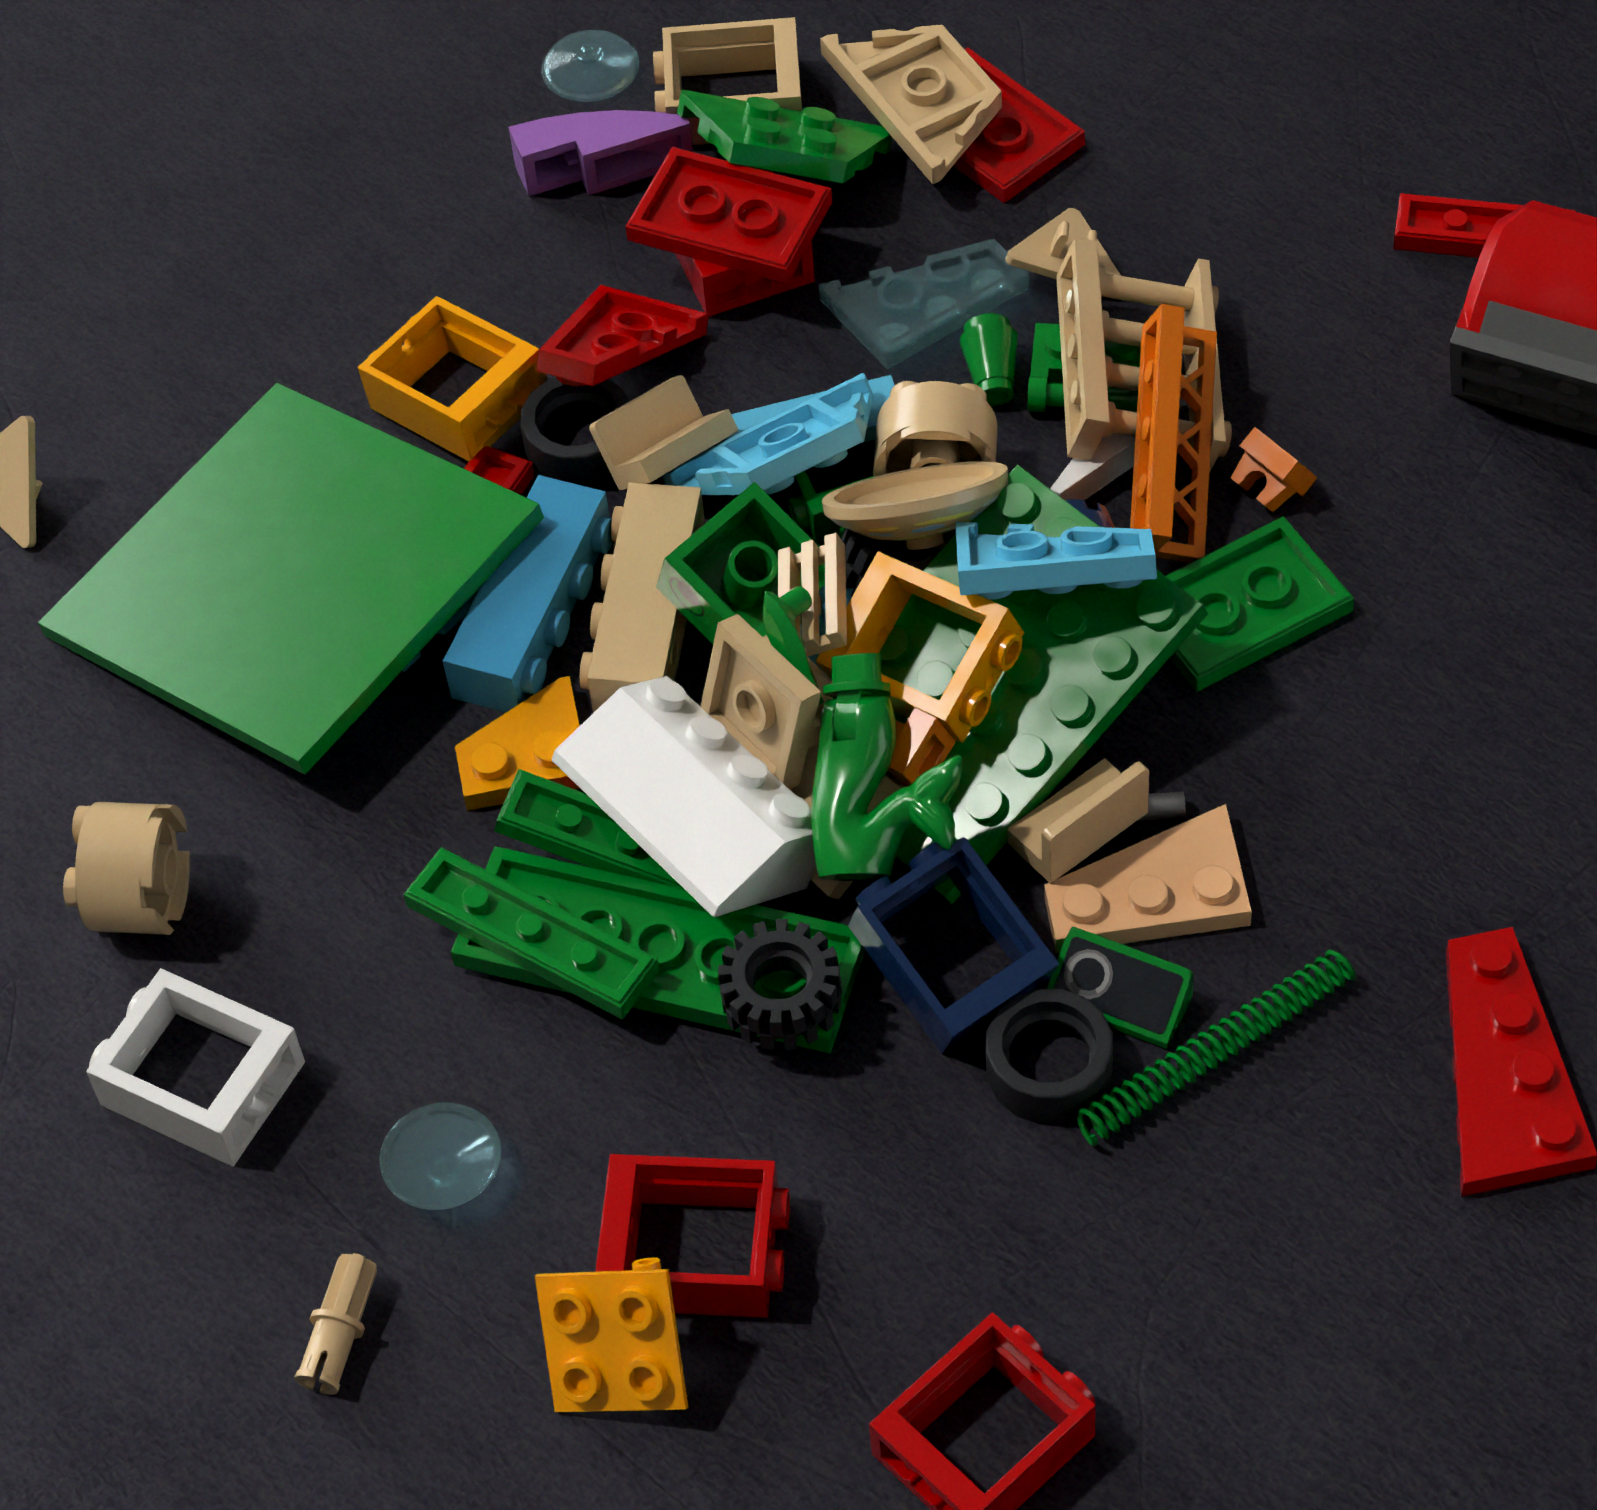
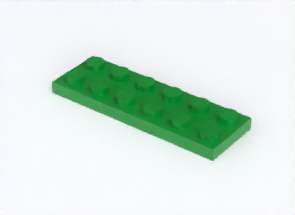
(667, 926)

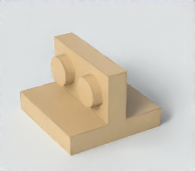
(763, 699)

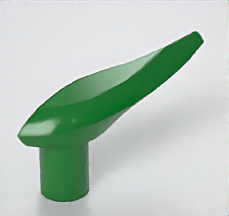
(782, 631)

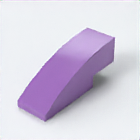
(595, 148)

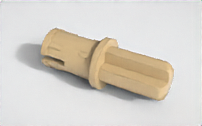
(337, 1323)

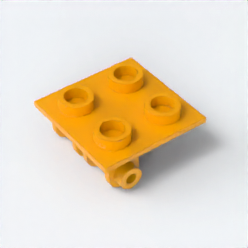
(612, 1339)

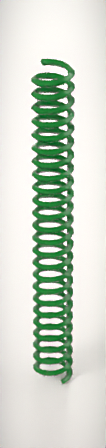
(1304, 996)

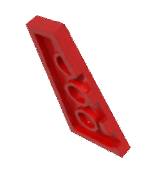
(1512, 1088)

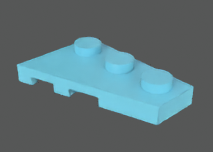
(1055, 565)

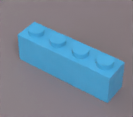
(529, 599)

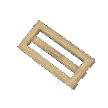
(807, 561)

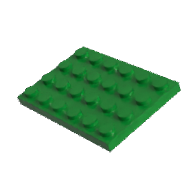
(1074, 676)

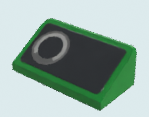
(1129, 986)

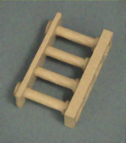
(1087, 327)

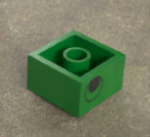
(732, 563)

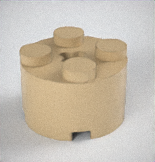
(934, 426)
(128, 867)

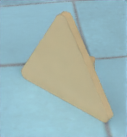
(1047, 247)
(18, 481)

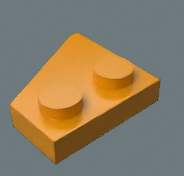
(515, 741)

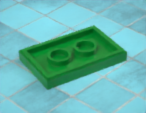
(1257, 600)

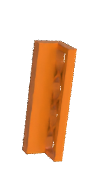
(1158, 434)

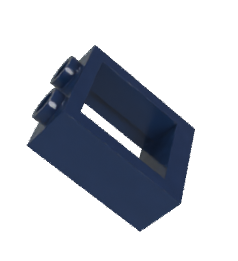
(1030, 957)

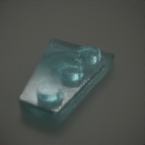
(921, 305)

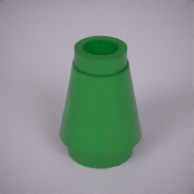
(990, 354)

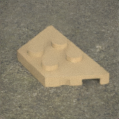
(919, 90)

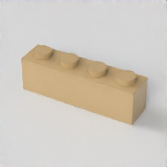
(636, 626)

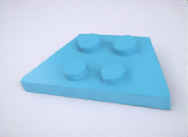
(784, 445)

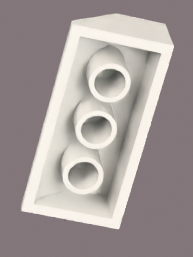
(692, 797)

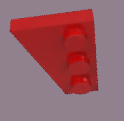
(616, 334)

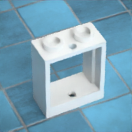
(245, 1098)

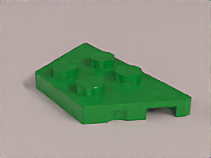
(785, 139)

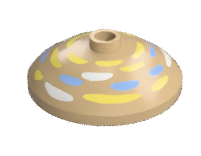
(917, 502)

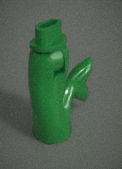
(852, 760)

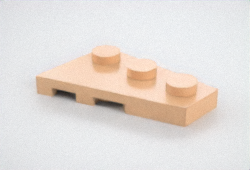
(1156, 888)

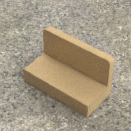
(657, 433)
(1081, 818)

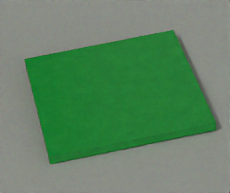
(291, 575)

